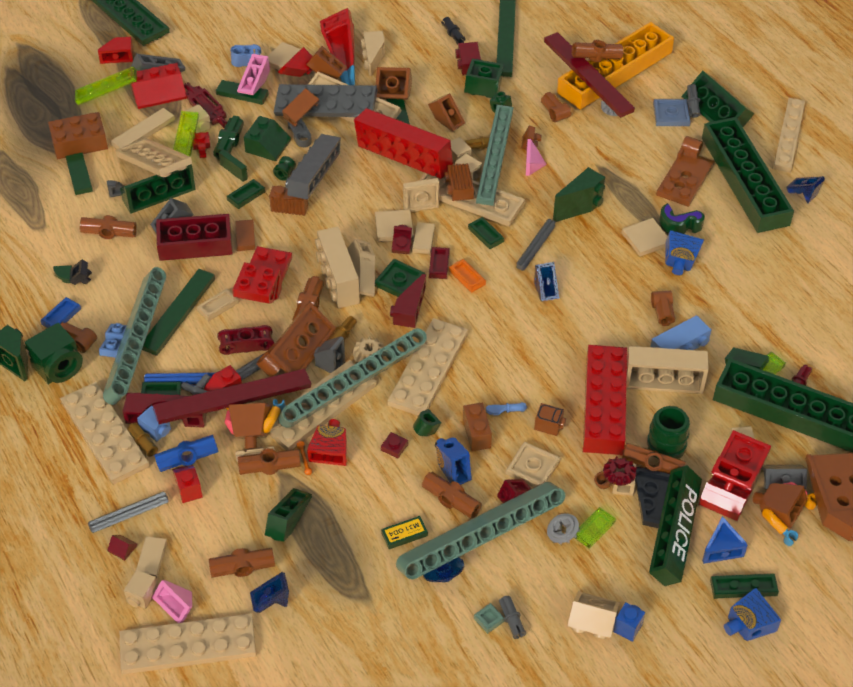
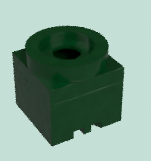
(54, 354)

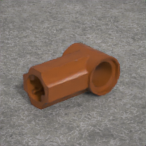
(556, 109)
(663, 304)
(83, 338)

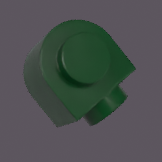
(500, 99)
(426, 423)

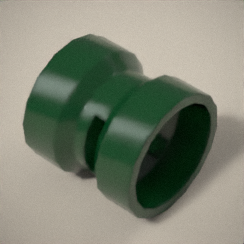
(283, 171)

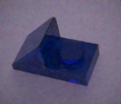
(808, 186)
(270, 592)

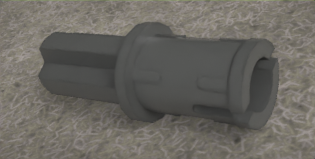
(693, 101)
(512, 617)

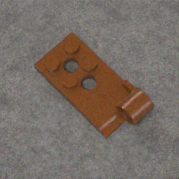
(687, 164)
(287, 351)

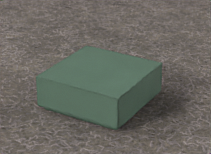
(489, 618)

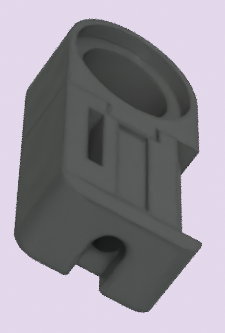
(301, 131)

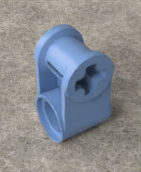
(242, 53)

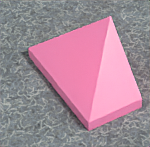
(533, 159)
(173, 600)

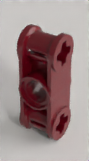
(245, 339)

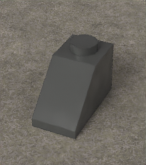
(173, 209)
(330, 354)

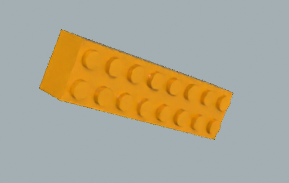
(640, 51)

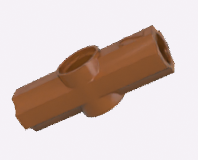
(597, 50)
(108, 227)
(310, 294)
(641, 455)
(269, 461)
(451, 495)
(241, 562)

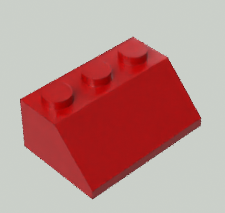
(158, 86)

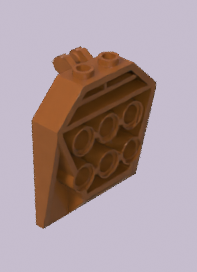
(833, 490)

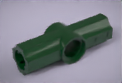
(229, 136)

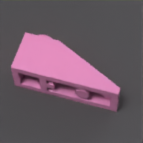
(254, 75)

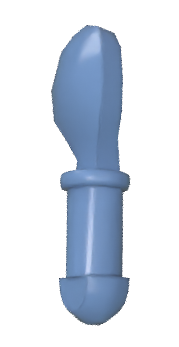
(498, 409)

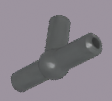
(198, 388)

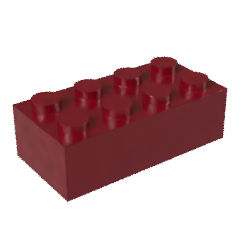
(194, 237)

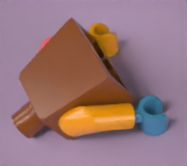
(252, 420)
(782, 506)

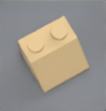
(593, 615)

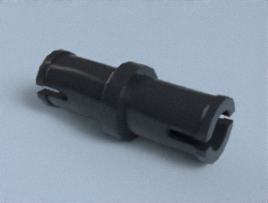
(453, 30)

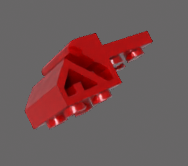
(263, 276)
(734, 475)

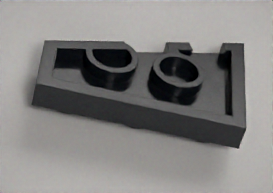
(651, 494)

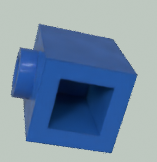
(629, 621)

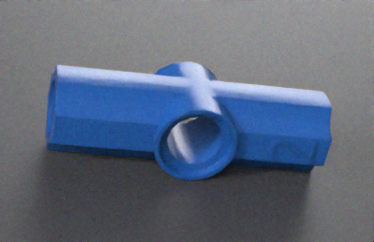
(198, 448)

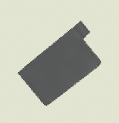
(784, 474)

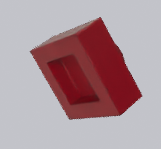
(394, 445)

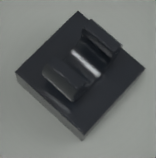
(80, 273)

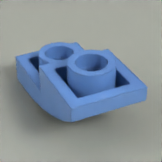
(112, 341)

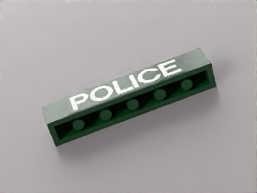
(675, 526)

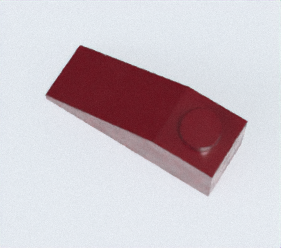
(409, 303)

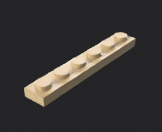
(789, 135)

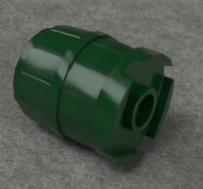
(669, 432)

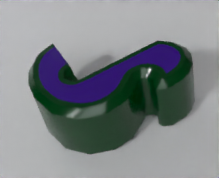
(682, 222)

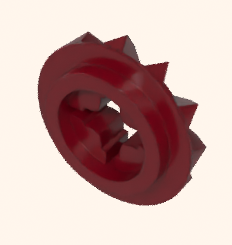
(619, 478)

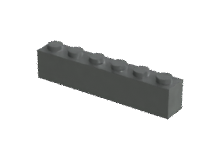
(313, 166)

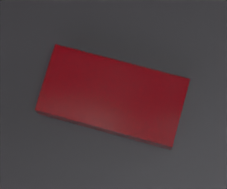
(439, 263)

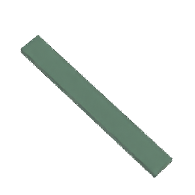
(494, 155)

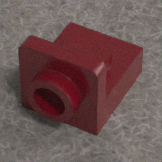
(401, 239)
(512, 488)

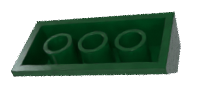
(717, 102)
(157, 189)

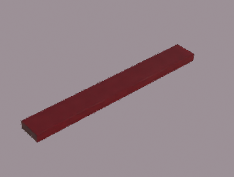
(590, 76)
(232, 395)

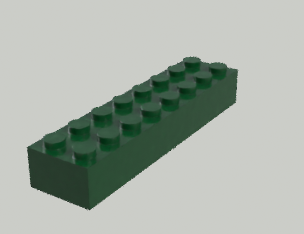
(747, 175)
(786, 403)

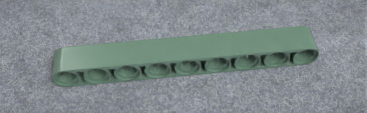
(134, 336)
(347, 383)
(511, 515)

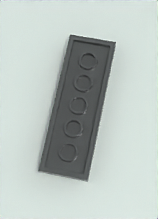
(333, 99)

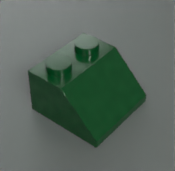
(483, 78)
(266, 139)
(13, 352)

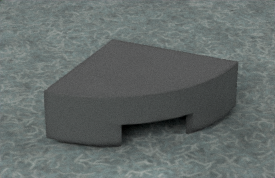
(114, 188)

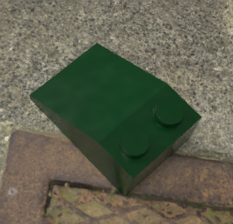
(579, 195)

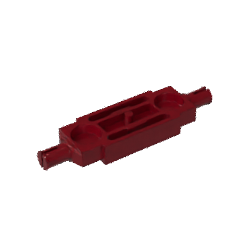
(199, 96)

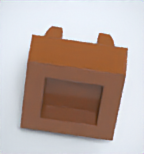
(530, 134)

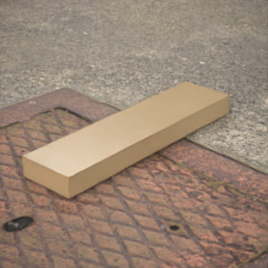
(144, 128)

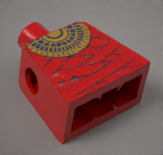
(328, 444)

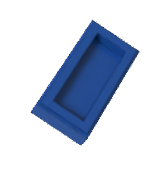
(61, 313)

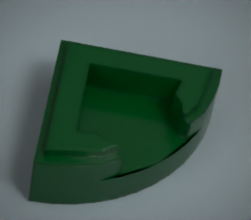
(62, 272)

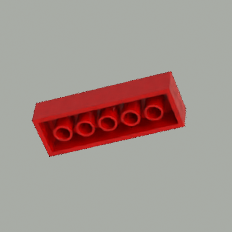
(403, 143)
(605, 400)

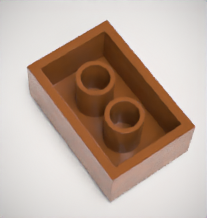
(78, 135)

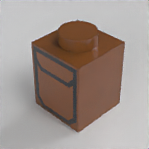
(549, 419)

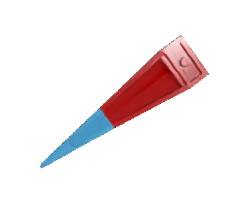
(339, 37)

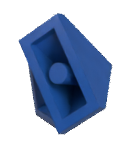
(724, 544)

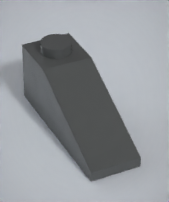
(144, 62)

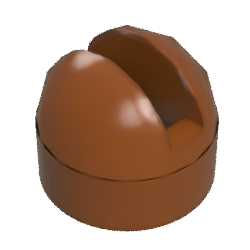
(600, 479)

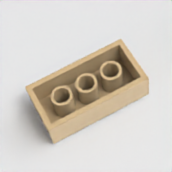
(337, 267)
(666, 369)

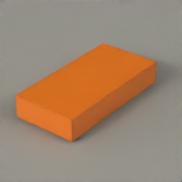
(467, 275)

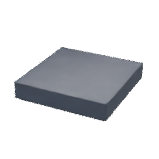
(671, 112)

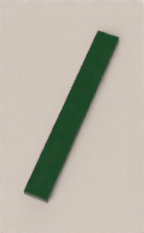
(506, 36)

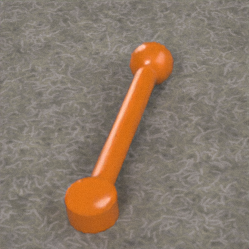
(301, 445)

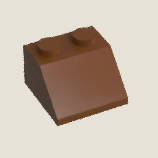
(393, 82)

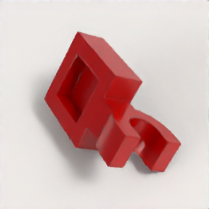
(201, 142)

